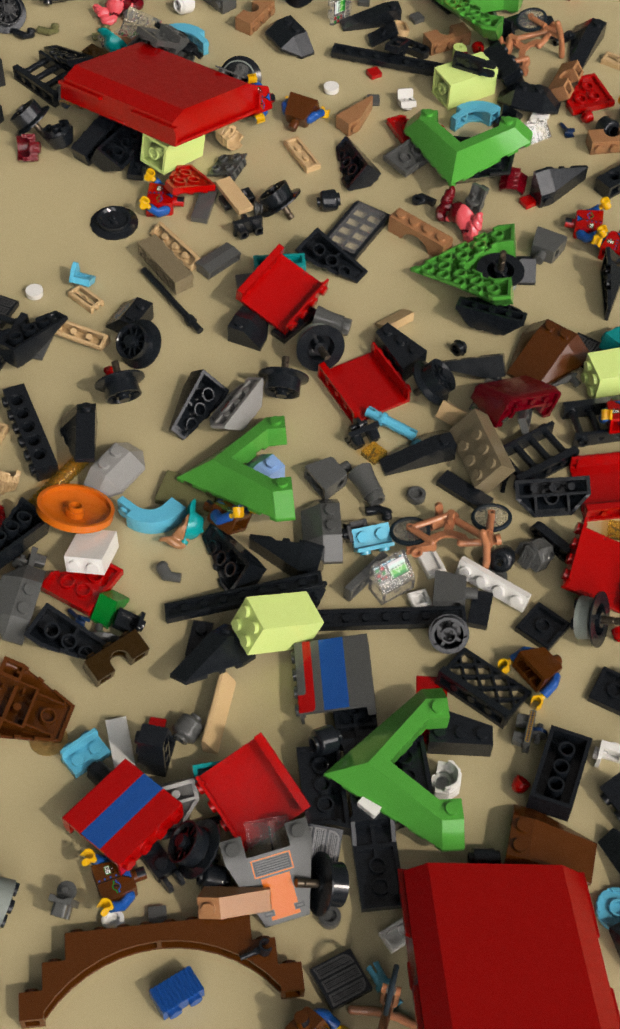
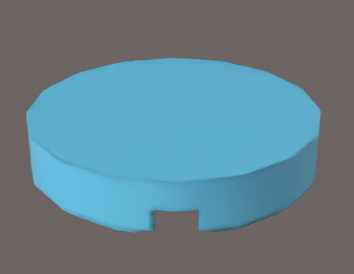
(608, 907)

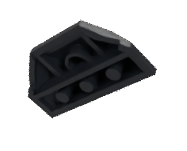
(290, 37)
(529, 98)
(488, 317)
(552, 495)

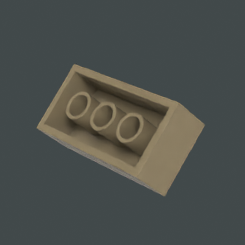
(481, 451)

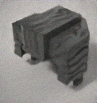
(535, 554)

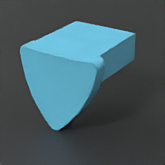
(80, 278)

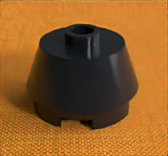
(59, 134)
(448, 633)

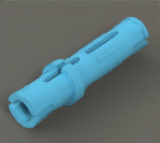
(391, 423)

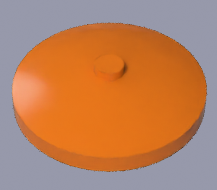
(75, 508)

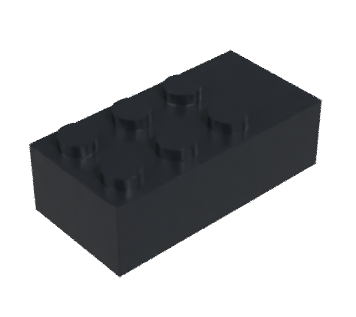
(559, 773)

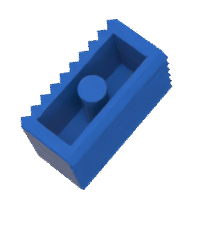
(177, 993)

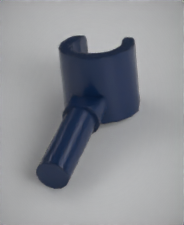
(568, 132)
(78, 618)

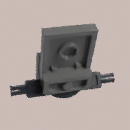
(170, 40)

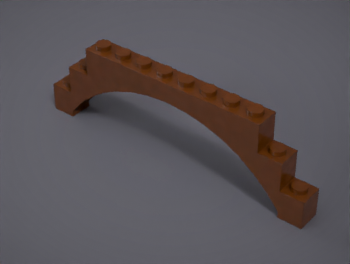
(99, 947)

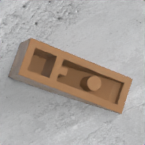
(353, 118)
(231, 902)

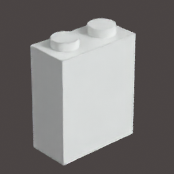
(91, 552)

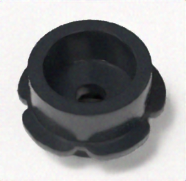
(458, 348)

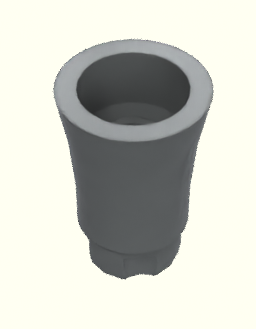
(333, 319)
(367, 484)

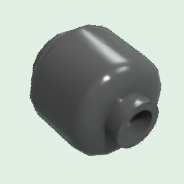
(187, 728)

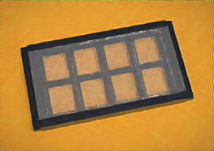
(358, 228)

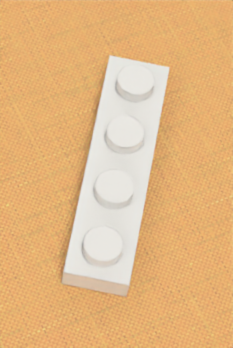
(493, 583)

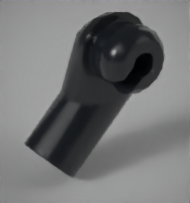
(24, 35)
(568, 35)
(419, 199)
(378, 510)

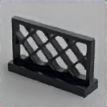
(474, 695)

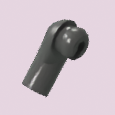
(165, 573)

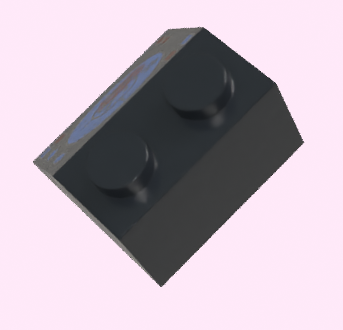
(130, 312)

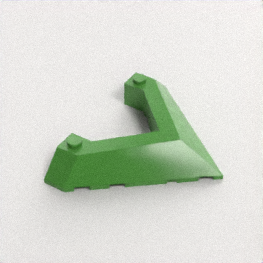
(473, 14)
(464, 159)
(459, 265)
(233, 481)
(371, 773)

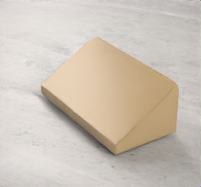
(397, 319)

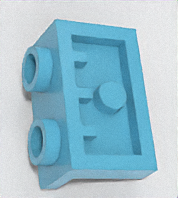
(371, 538)
(83, 752)

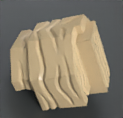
(229, 137)
(9, 481)

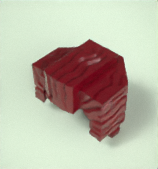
(28, 147)
(514, 181)

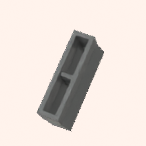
(218, 260)

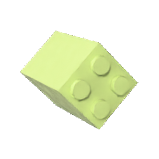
(457, 86)
(166, 157)
(602, 373)
(276, 622)

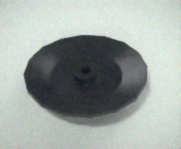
(114, 223)

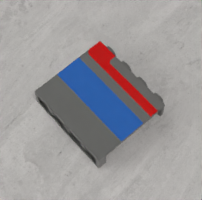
(333, 675)

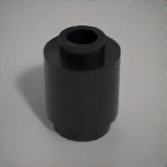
(97, 771)
(484, 855)

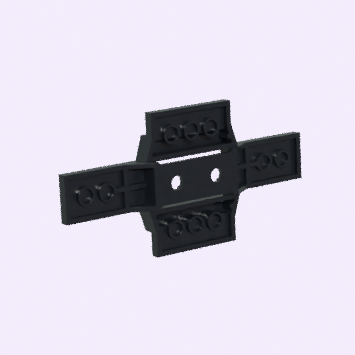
(371, 839)

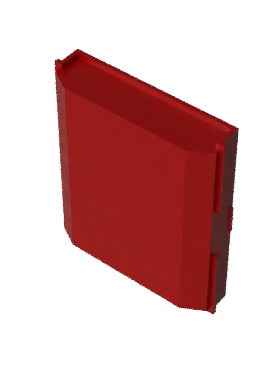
(159, 93)
(504, 948)

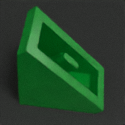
(107, 606)

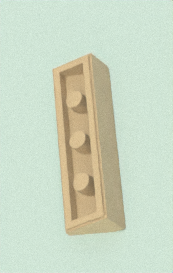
(174, 243)
(83, 335)
(218, 713)

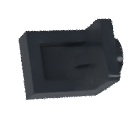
(347, 532)
(129, 621)

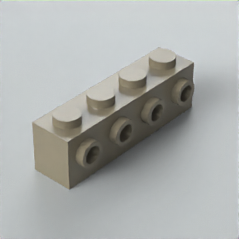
(165, 264)

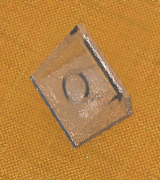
(266, 835)

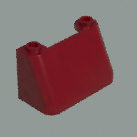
(515, 394)

